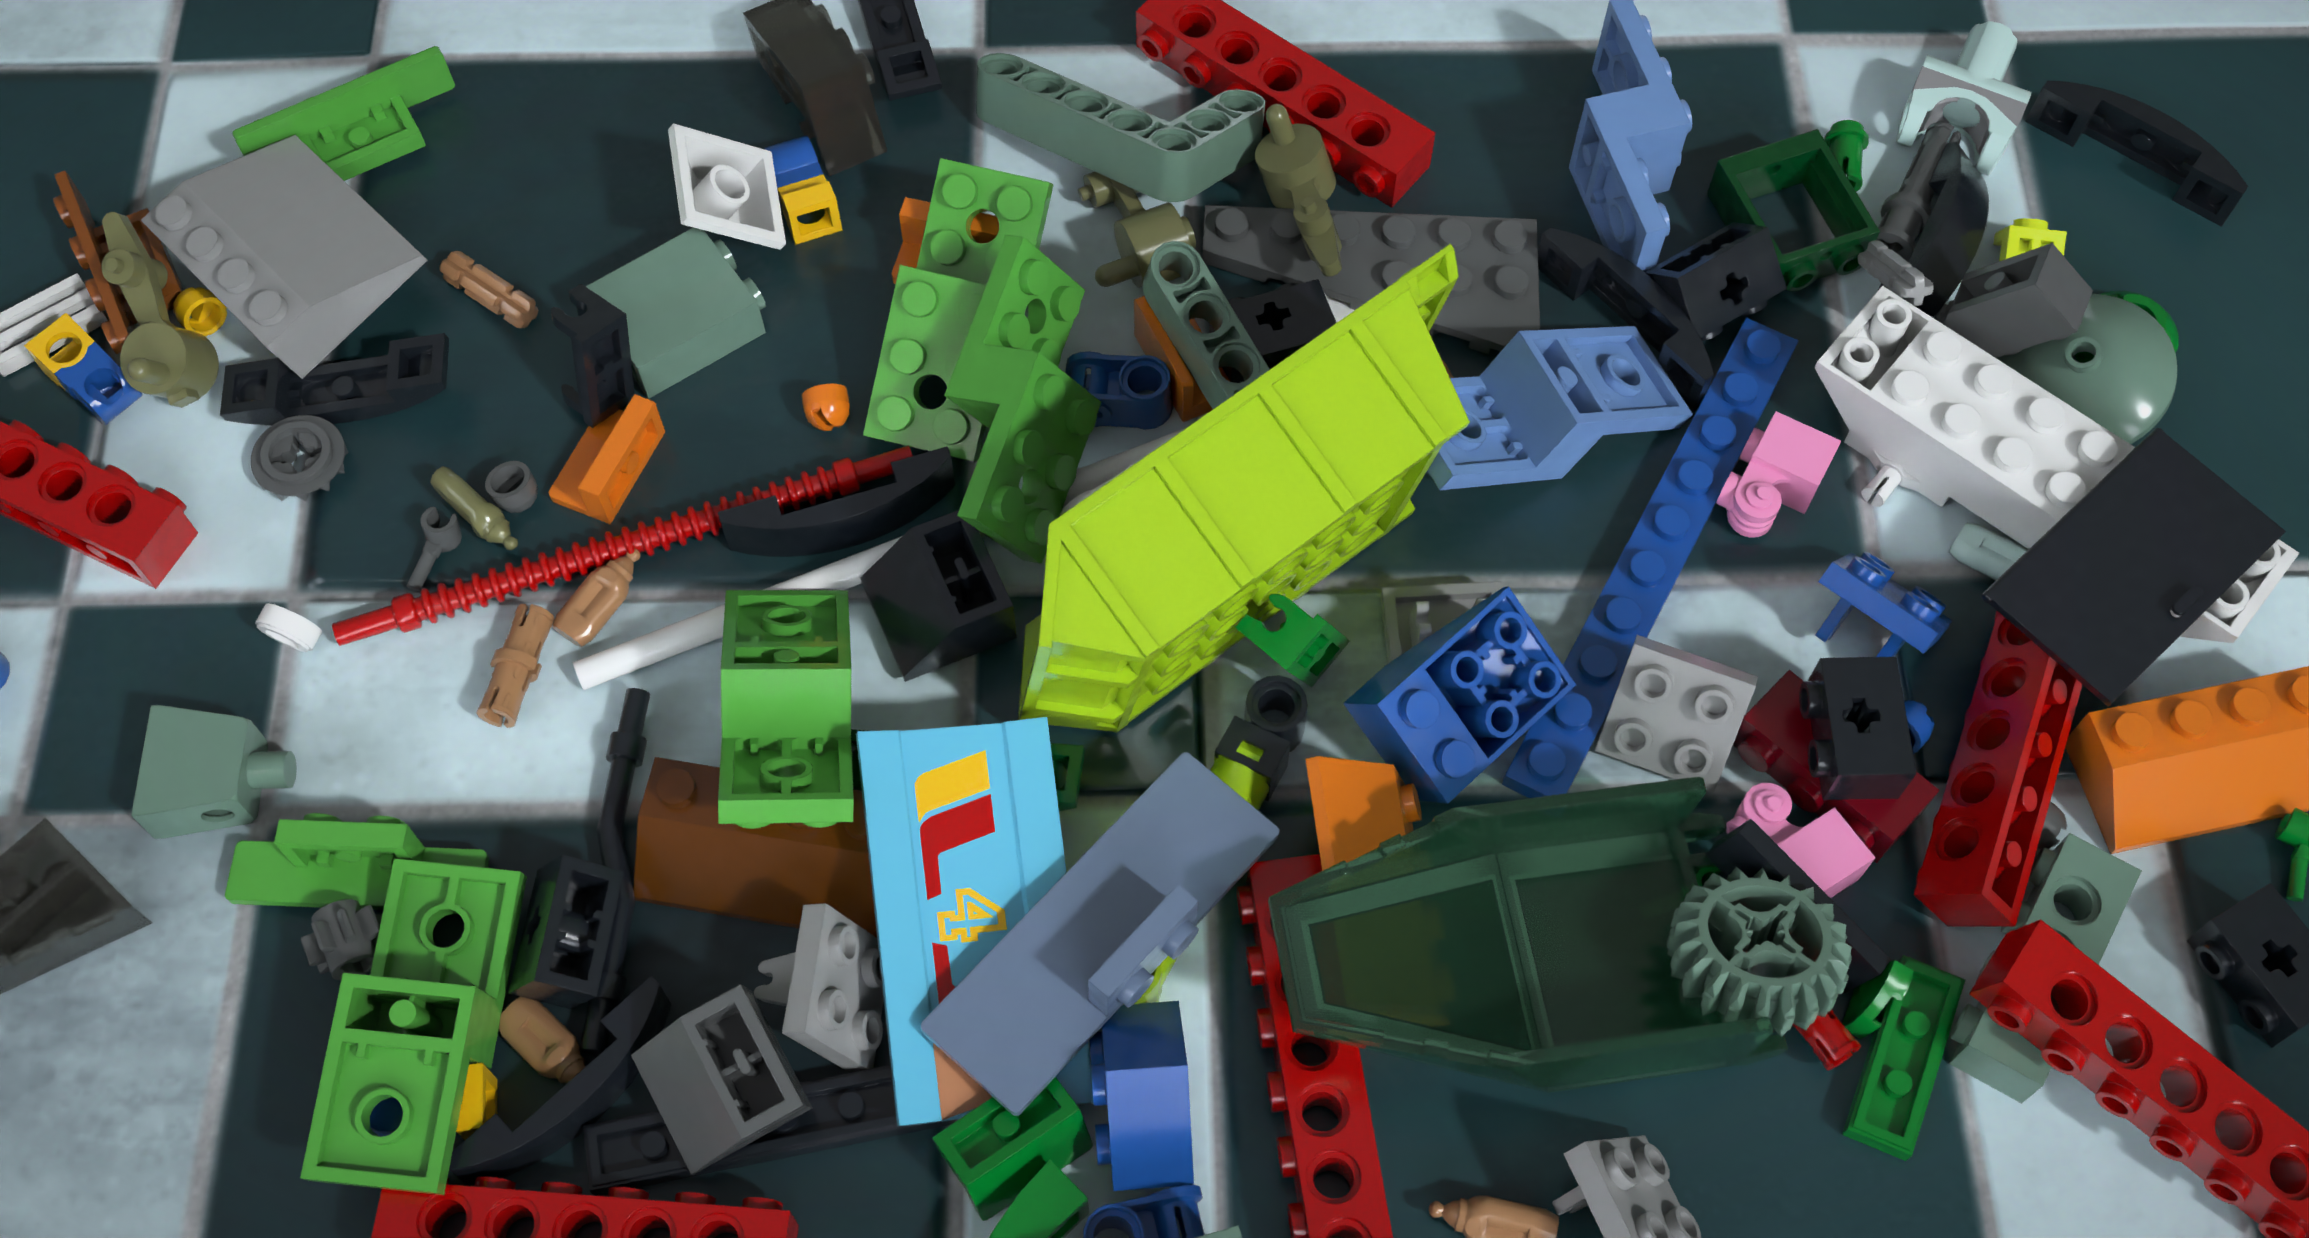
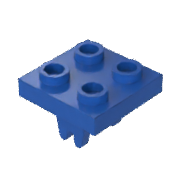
(1867, 585)

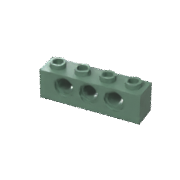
(2096, 893)

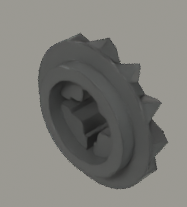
(279, 448)

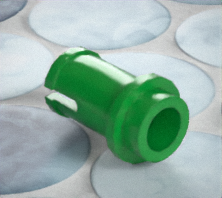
(1847, 144)

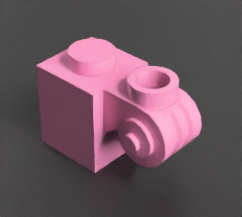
(1782, 469)
(1822, 849)

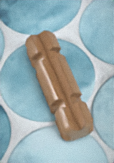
(489, 289)

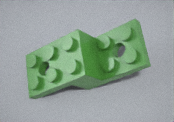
(939, 300)
(1030, 405)
(786, 709)
(415, 1028)

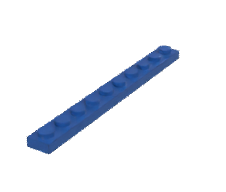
(1652, 560)

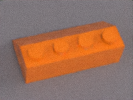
(2196, 760)
(1358, 806)

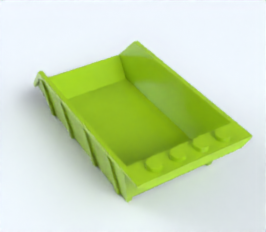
(1241, 509)

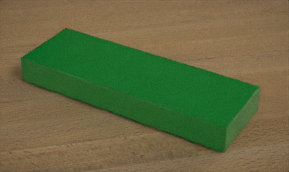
(1904, 1062)

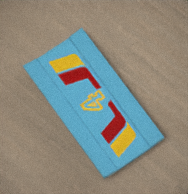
(957, 857)

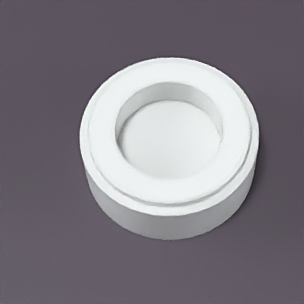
(288, 627)

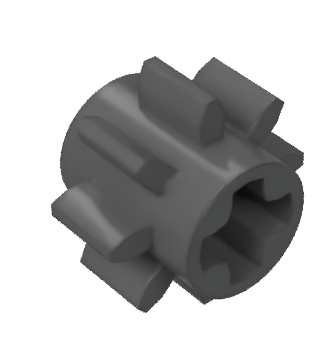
(342, 938)

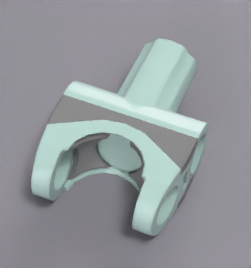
(1969, 95)

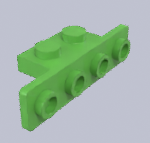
(361, 120)
(331, 861)

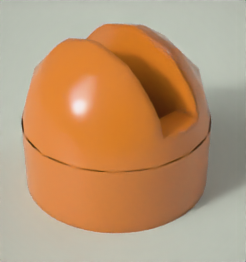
(826, 406)

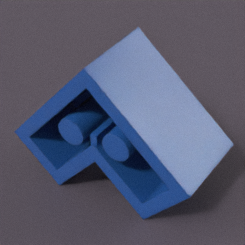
(1144, 1082)

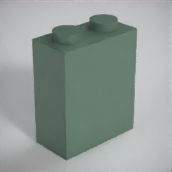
(682, 308)

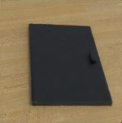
(2131, 550)

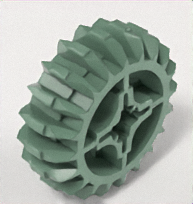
(1759, 950)

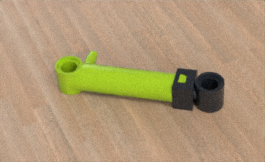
(1253, 760)

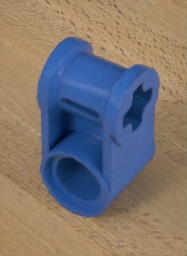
(1116, 383)
(1152, 1215)

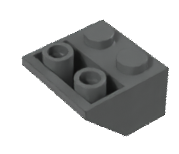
(720, 1078)

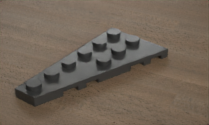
(1493, 257)

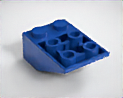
(1461, 697)

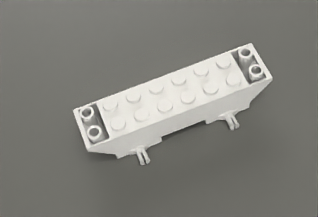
(1978, 432)

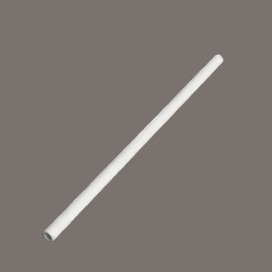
(834, 576)

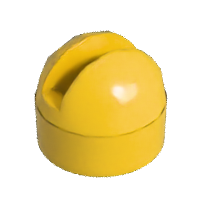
(204, 307)

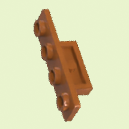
(90, 249)

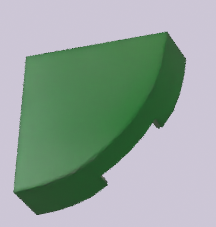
(1872, 997)

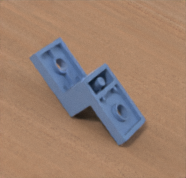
(1629, 138)
(1551, 402)

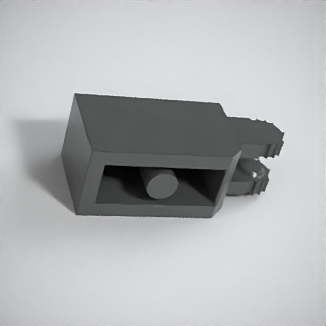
(2018, 302)

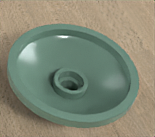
(2125, 382)

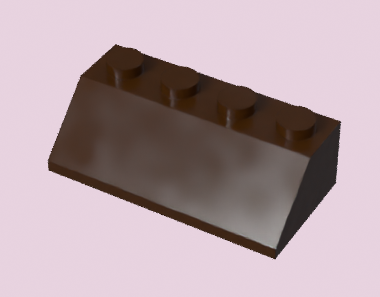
(741, 871)

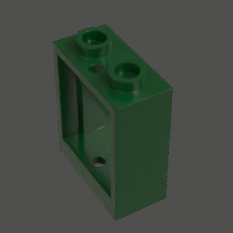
(1786, 164)

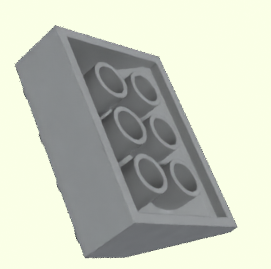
(285, 248)

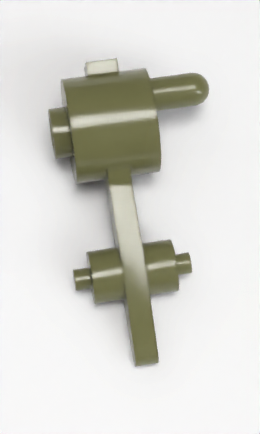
(1301, 179)
(1138, 231)
(156, 354)

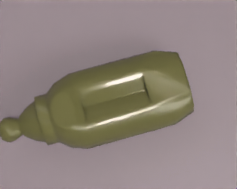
(483, 516)

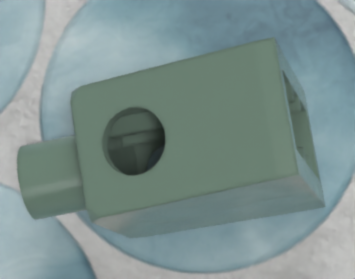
(204, 772)

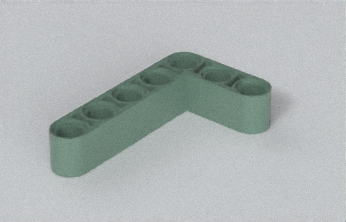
(1117, 139)
(1200, 299)

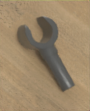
(437, 541)

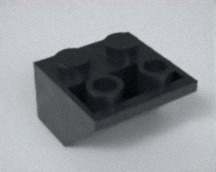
(939, 596)

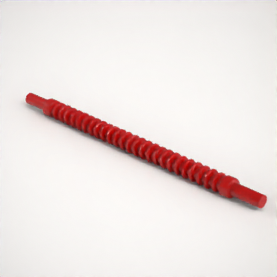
(409, 612)

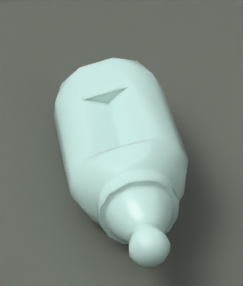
(1985, 550)

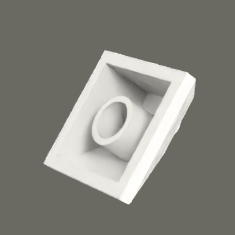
(726, 187)

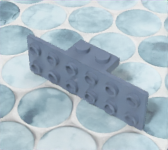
(1100, 933)

